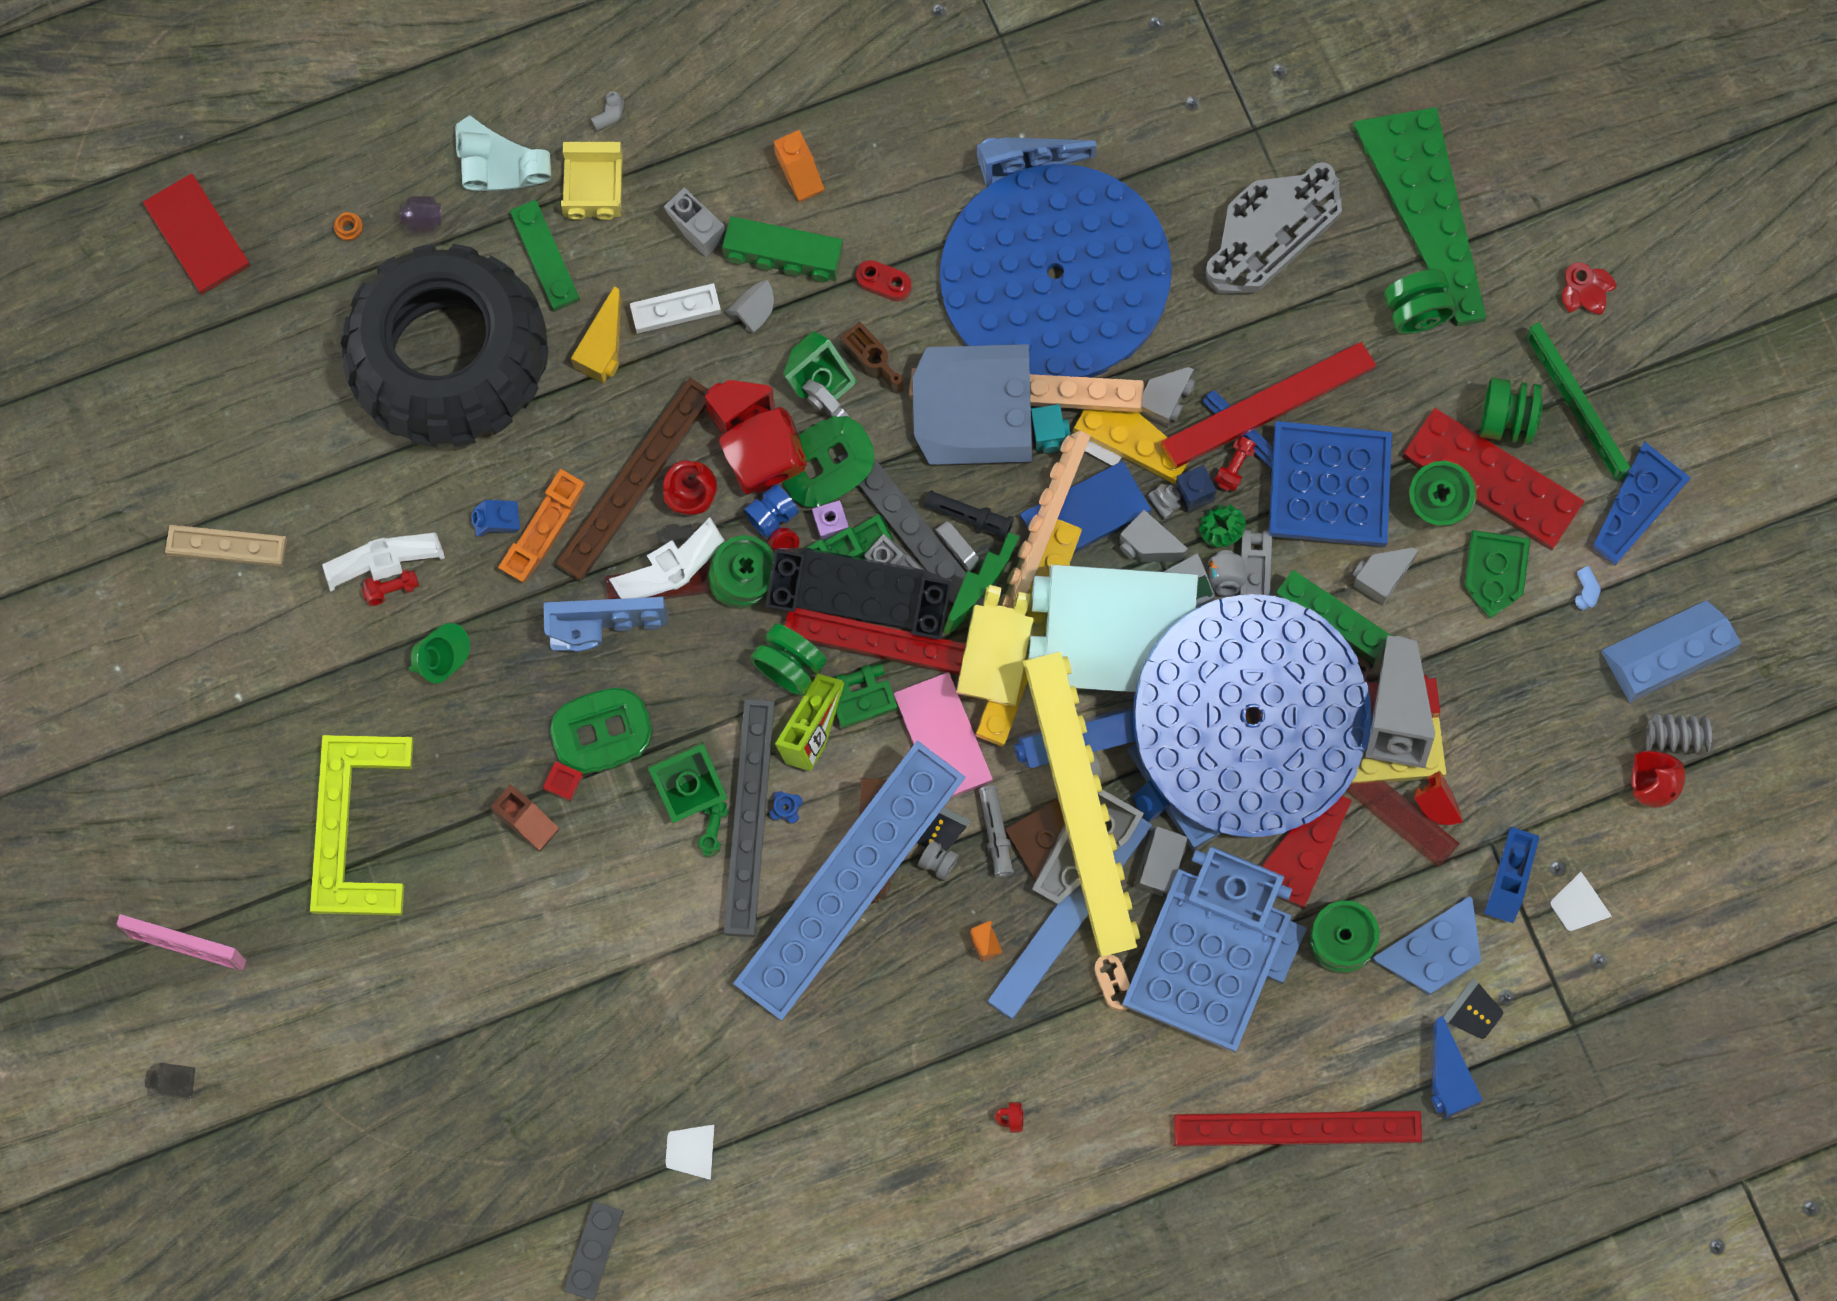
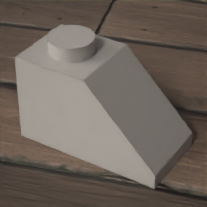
(1150, 541)
(1383, 573)

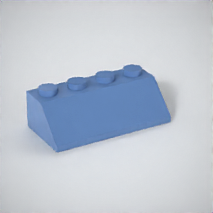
(1671, 650)

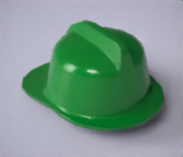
(440, 653)

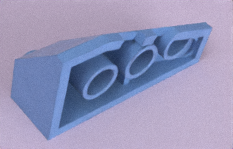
(1009, 155)

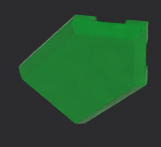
(1496, 570)

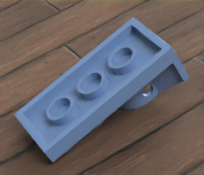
(586, 619)

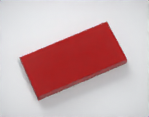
(196, 234)

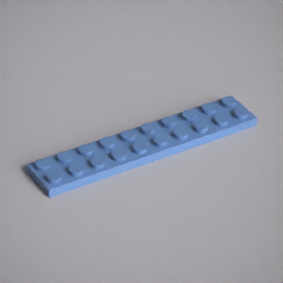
(849, 880)

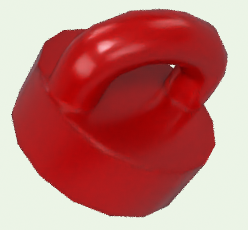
(783, 538)
(1016, 1117)

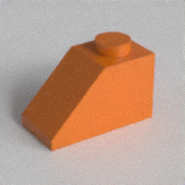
(798, 166)

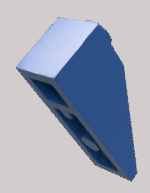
(1512, 875)
(1451, 1080)

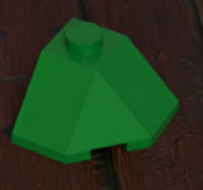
(818, 361)

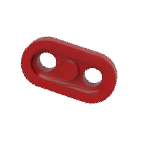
(882, 281)

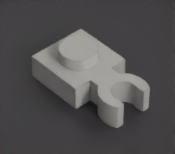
(822, 399)

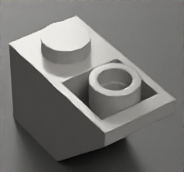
(696, 222)
(1165, 394)

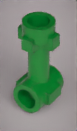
(708, 842)

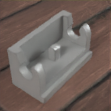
(1160, 861)

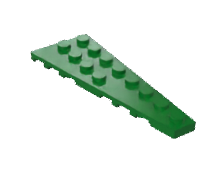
(1420, 183)

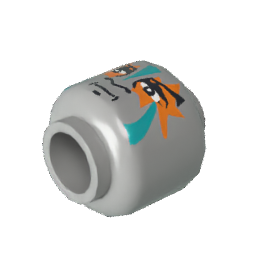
(1226, 573)

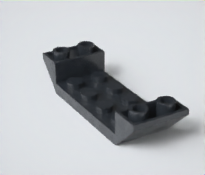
(859, 589)

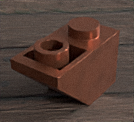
(524, 818)

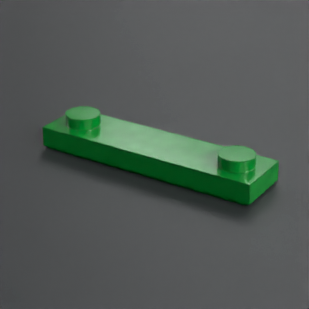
(544, 255)

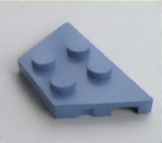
(1436, 950)

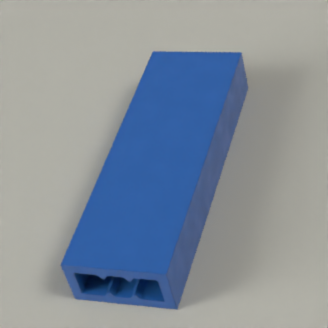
(1102, 733)

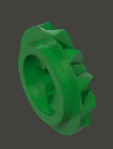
(1219, 536)

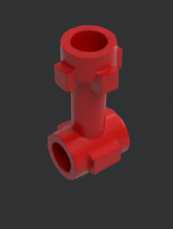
(1227, 477)
(374, 590)

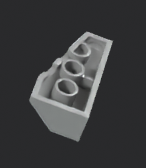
(1060, 873)

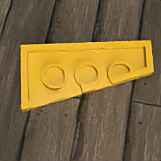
(1131, 438)

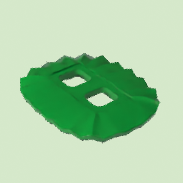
(836, 478)
(595, 710)

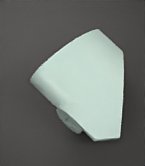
(496, 163)

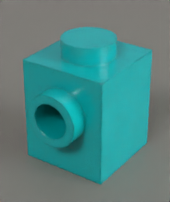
(1049, 428)

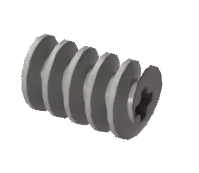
(1679, 732)

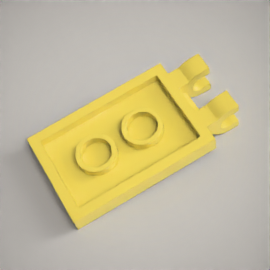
(996, 649)

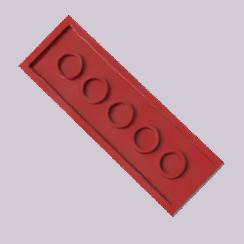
(1502, 481)

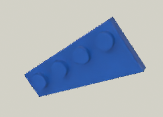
(1642, 498)

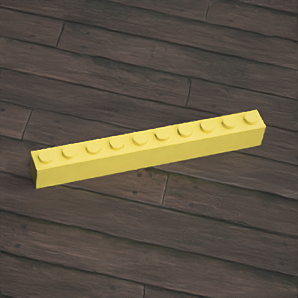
(1080, 803)

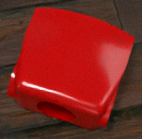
(764, 450)

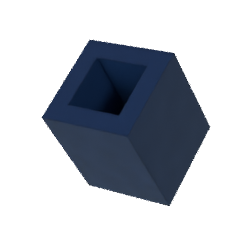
(1195, 488)

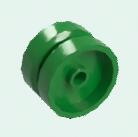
(1420, 301)
(1426, 488)
(730, 584)
(788, 659)
(1355, 923)

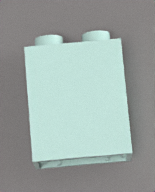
(1107, 619)

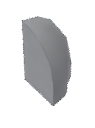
(753, 306)

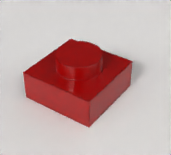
(563, 781)

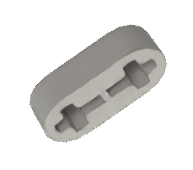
(957, 546)

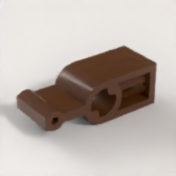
(863, 346)

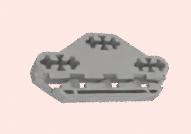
(1267, 226)

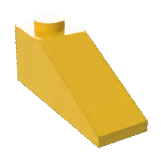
(599, 348)

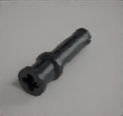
(982, 518)

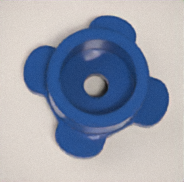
(781, 799)

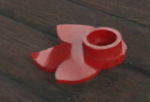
(1590, 291)

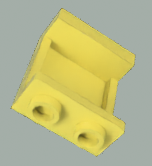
(592, 180)

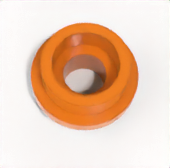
(345, 219)

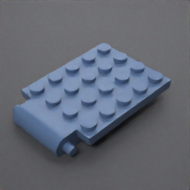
(1211, 949)

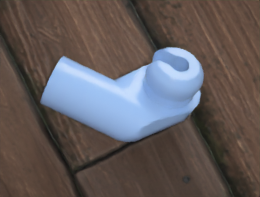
(1590, 591)

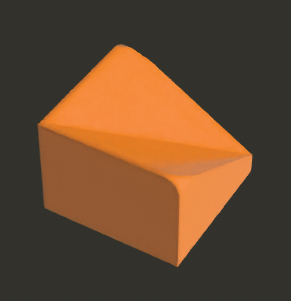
(985, 941)

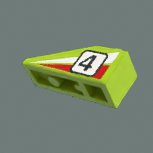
(811, 723)

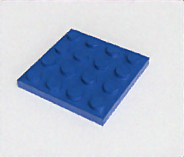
(1330, 484)

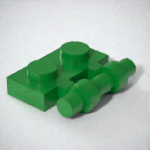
(867, 702)

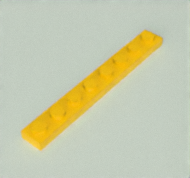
(1059, 551)

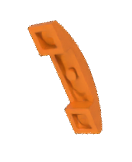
(544, 527)

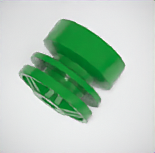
(1511, 411)

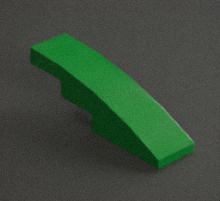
(855, 540)
(974, 586)

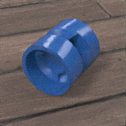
(771, 510)

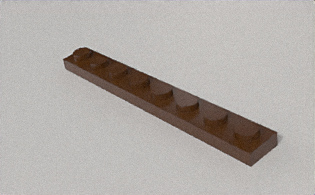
(634, 480)

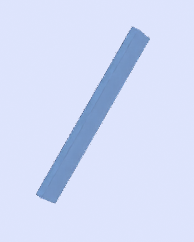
(1052, 939)

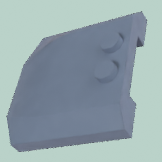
(973, 404)

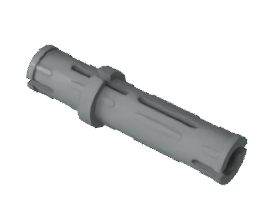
(998, 843)

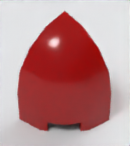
(1438, 801)

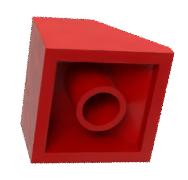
(737, 401)

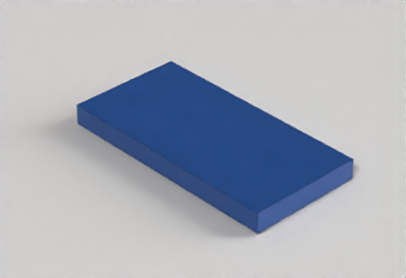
(1099, 505)

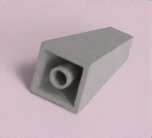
(1401, 714)

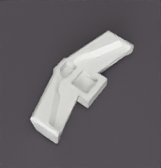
(382, 557)
(670, 565)

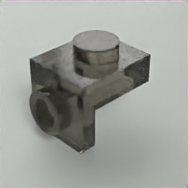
(674, 532)
(170, 1080)

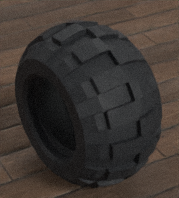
(458, 404)

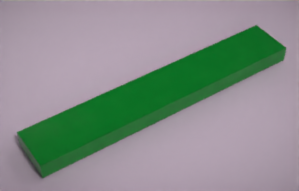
(1577, 402)

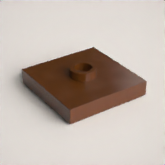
(1036, 836)

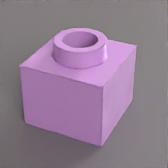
(829, 529)

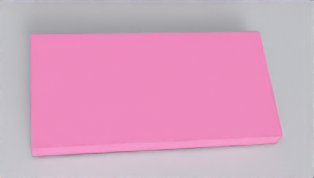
(940, 723)
(181, 942)

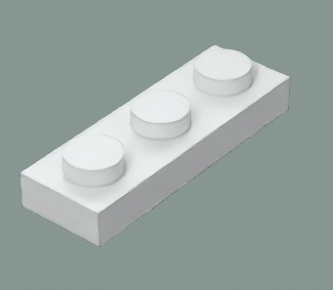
(675, 308)

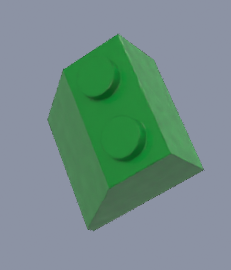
(688, 782)

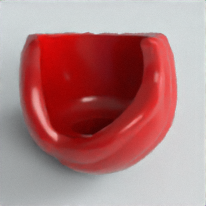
(686, 493)
(1657, 778)

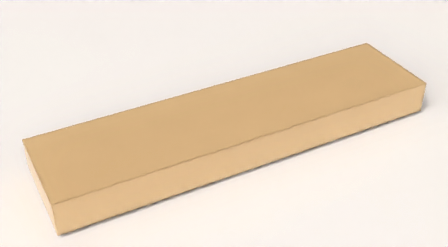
(226, 545)

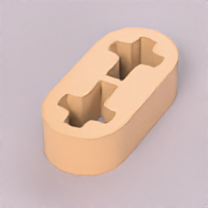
(1107, 986)

